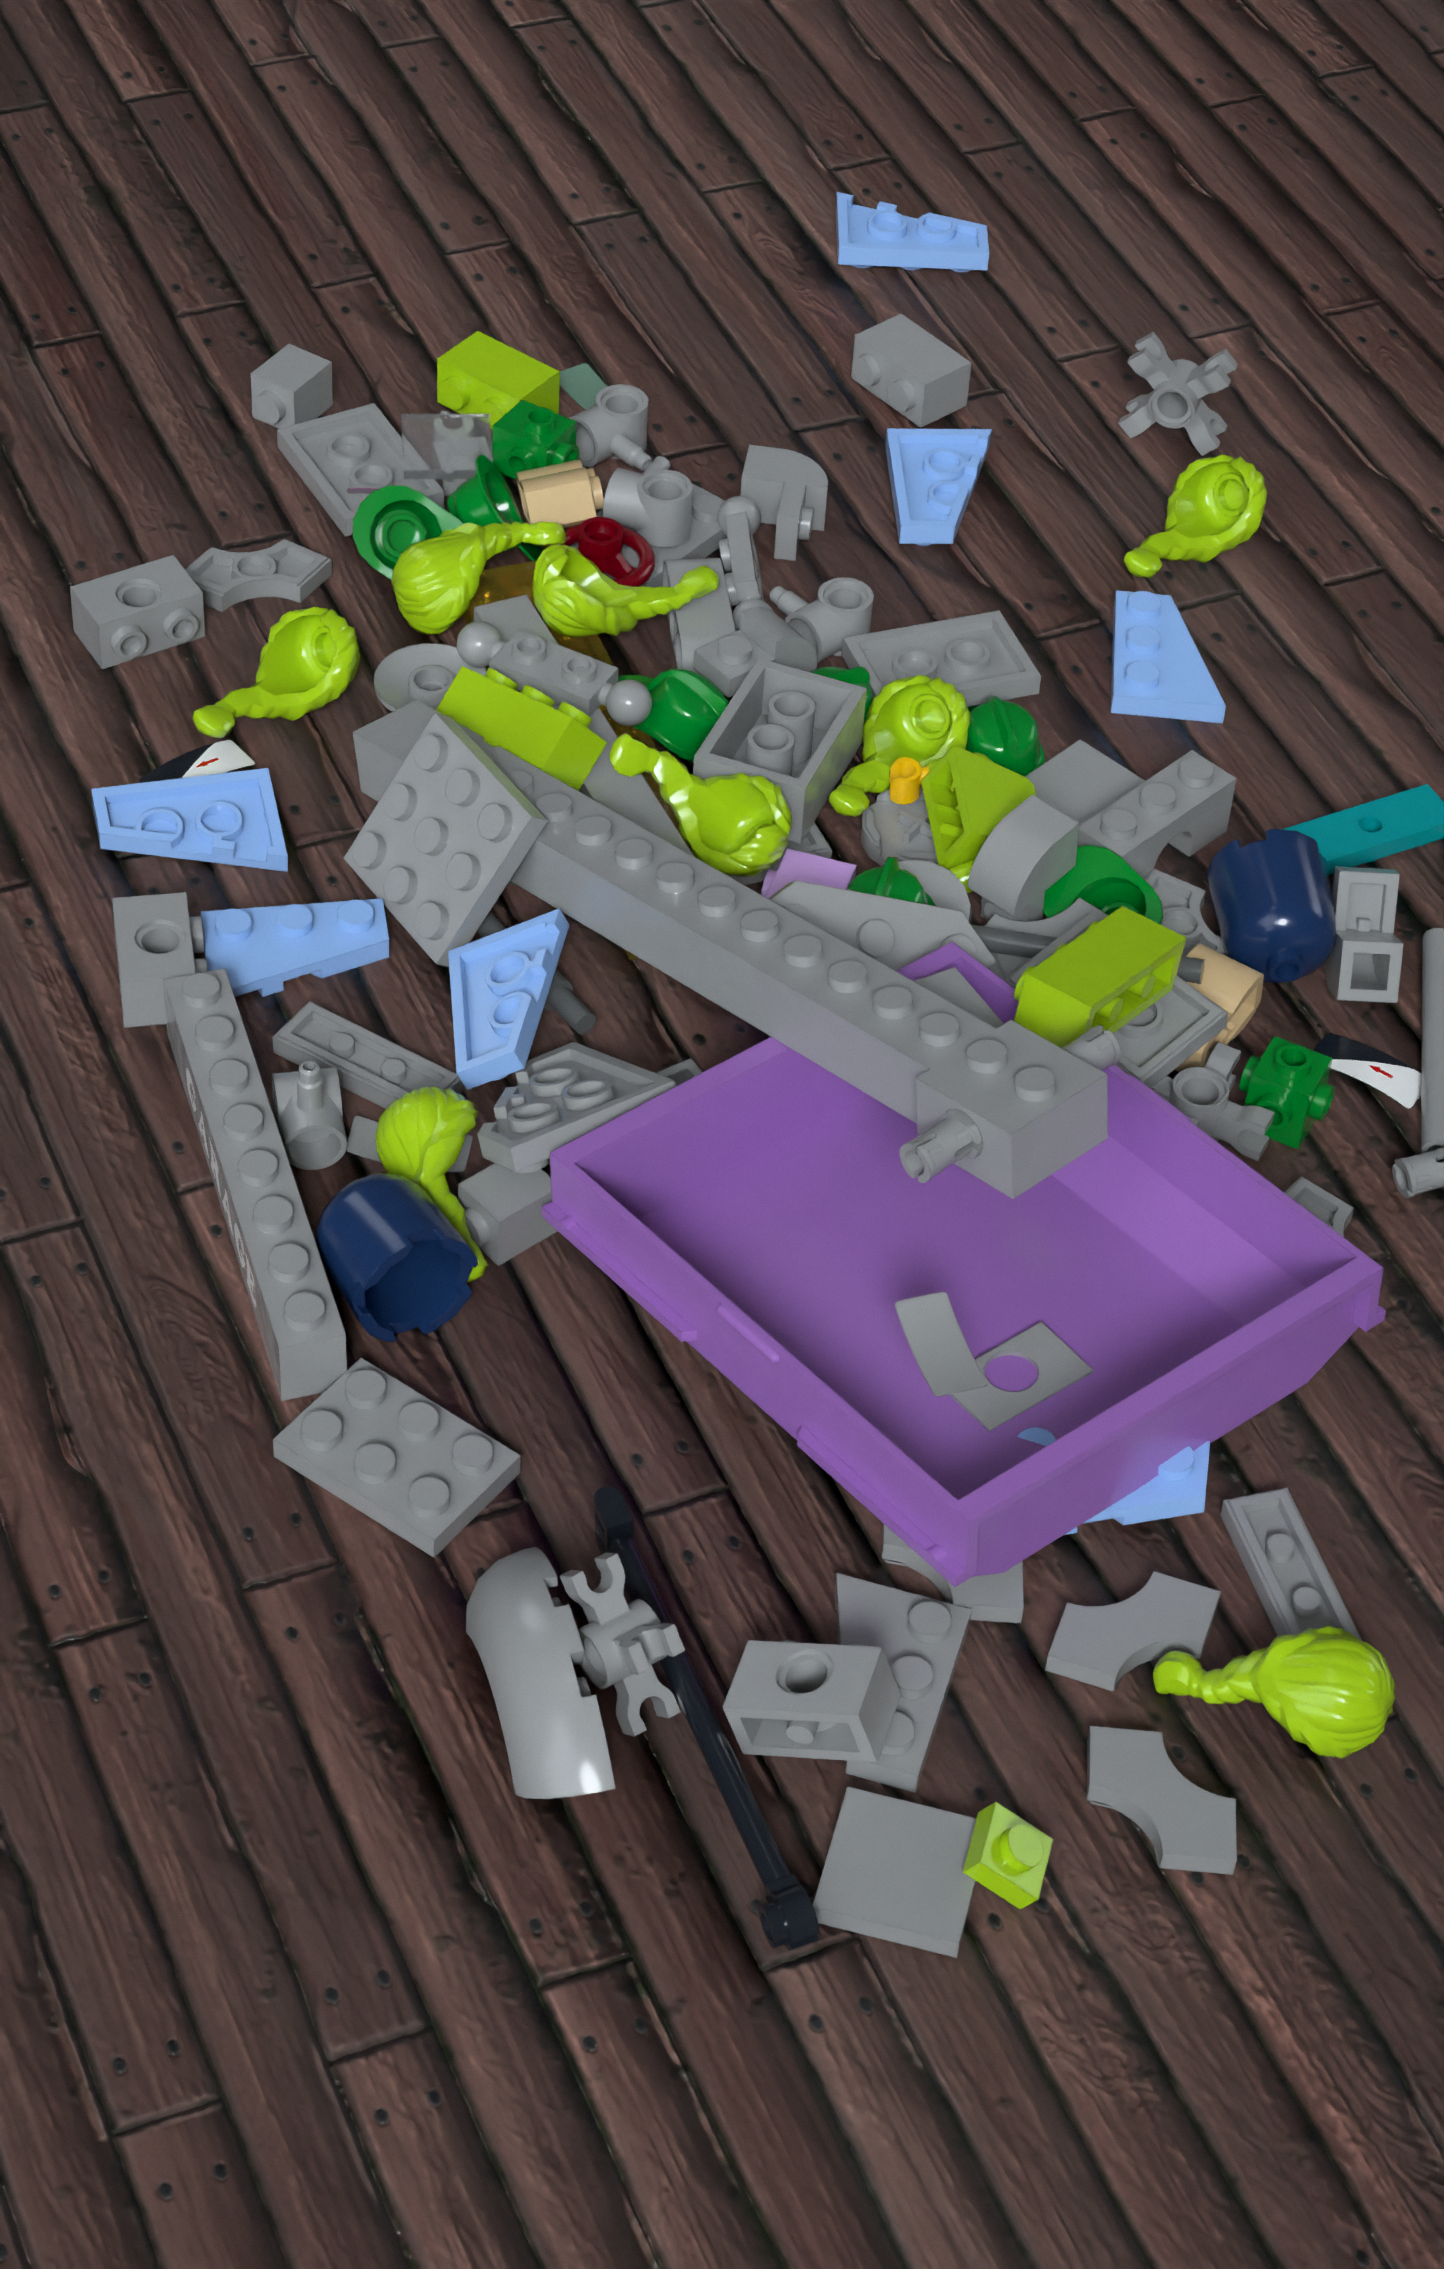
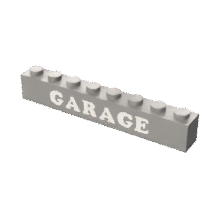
(255, 1185)

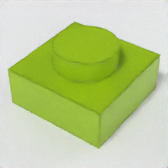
(1008, 1855)

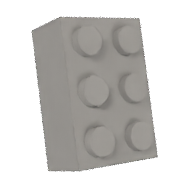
(791, 731)

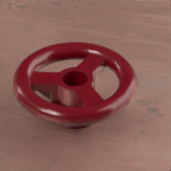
(602, 543)

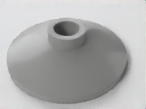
(419, 674)

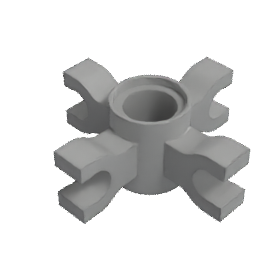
(1182, 378)
(1204, 1096)
(623, 1643)

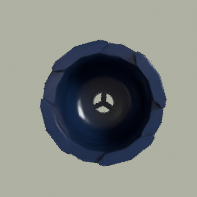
(1274, 904)
(394, 1256)

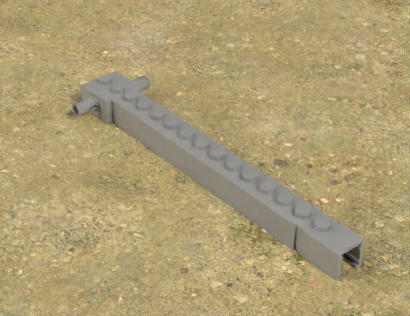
(979, 1093)

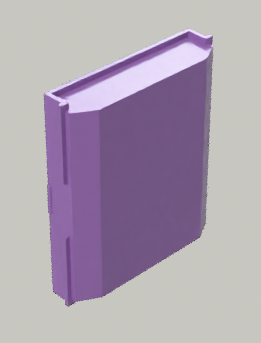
(782, 1230)

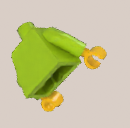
(963, 801)

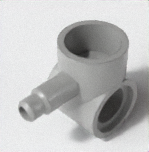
(614, 427)
(651, 502)
(839, 612)
(310, 1115)

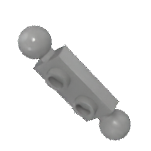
(739, 520)
(556, 672)

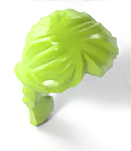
(1209, 513)
(442, 573)
(585, 602)
(300, 670)
(906, 719)
(727, 820)
(421, 1141)
(1313, 1683)

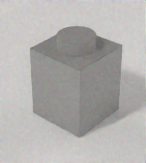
(291, 387)
(506, 1210)

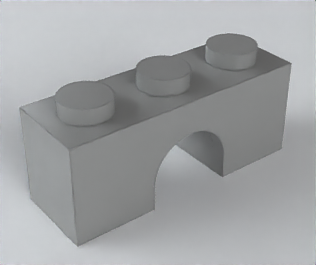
(1178, 806)

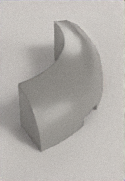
(529, 1656)

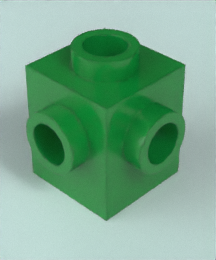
(532, 439)
(1291, 1085)

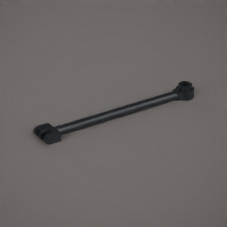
(789, 1914)

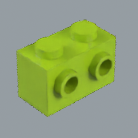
(493, 378)

